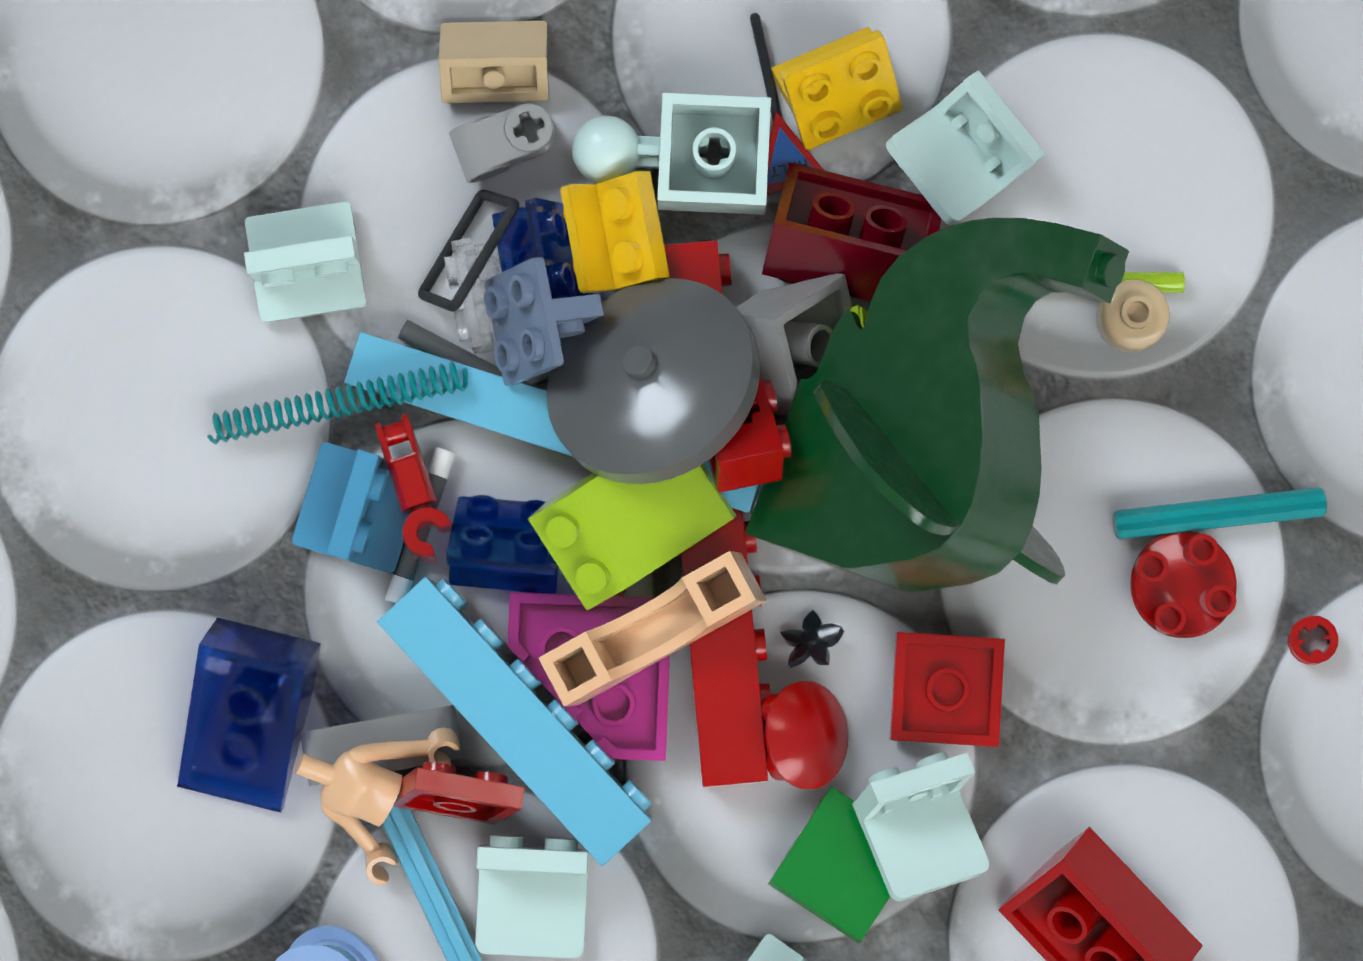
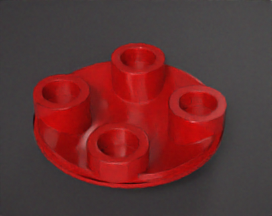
(1183, 584)
(805, 735)

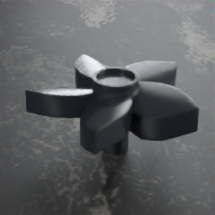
(812, 640)

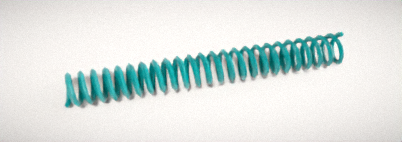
(330, 402)

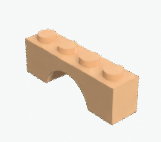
(654, 630)

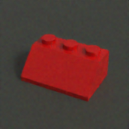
(1095, 909)

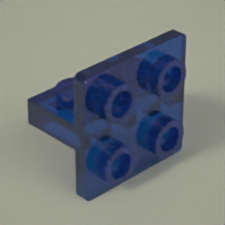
(540, 232)
(498, 547)

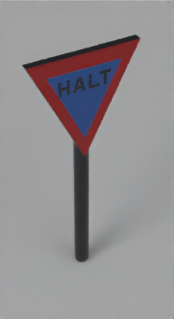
(783, 143)

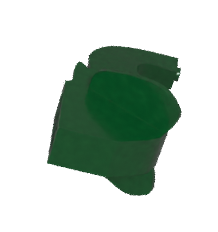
(921, 426)

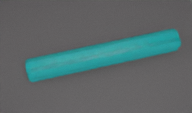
(1220, 513)

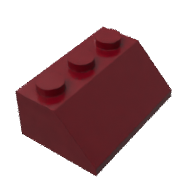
(843, 227)

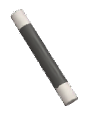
(407, 564)

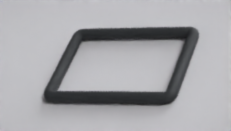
(452, 305)

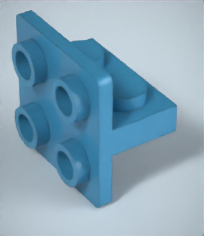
(351, 509)

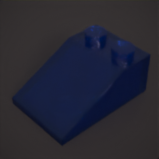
(247, 713)

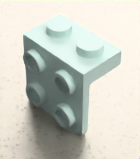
(964, 149)
(921, 826)
(531, 898)

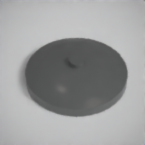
(654, 382)

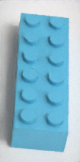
(515, 720)

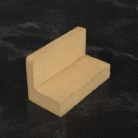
(493, 61)

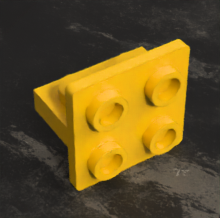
(839, 87)
(614, 233)

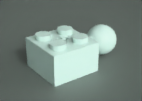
(689, 123)

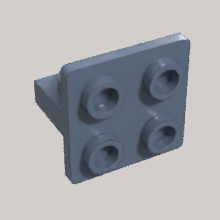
(531, 322)

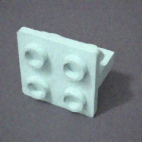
(304, 262)

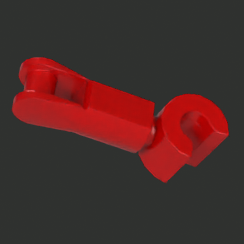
(412, 488)

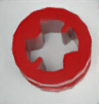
(1308, 624)

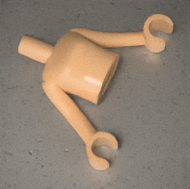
(367, 791)

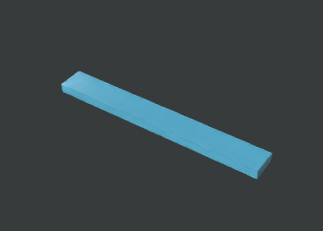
(486, 402)

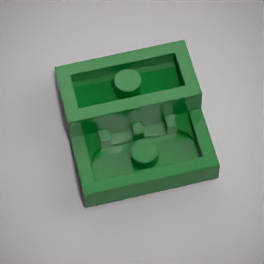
(834, 869)

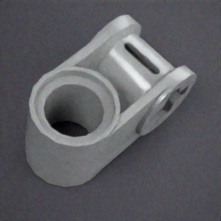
(492, 145)

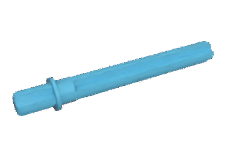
(429, 886)

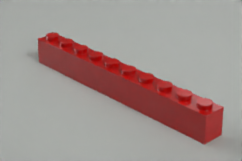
(726, 659)

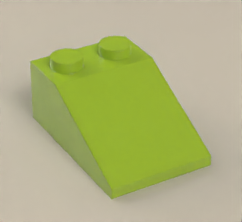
(620, 532)

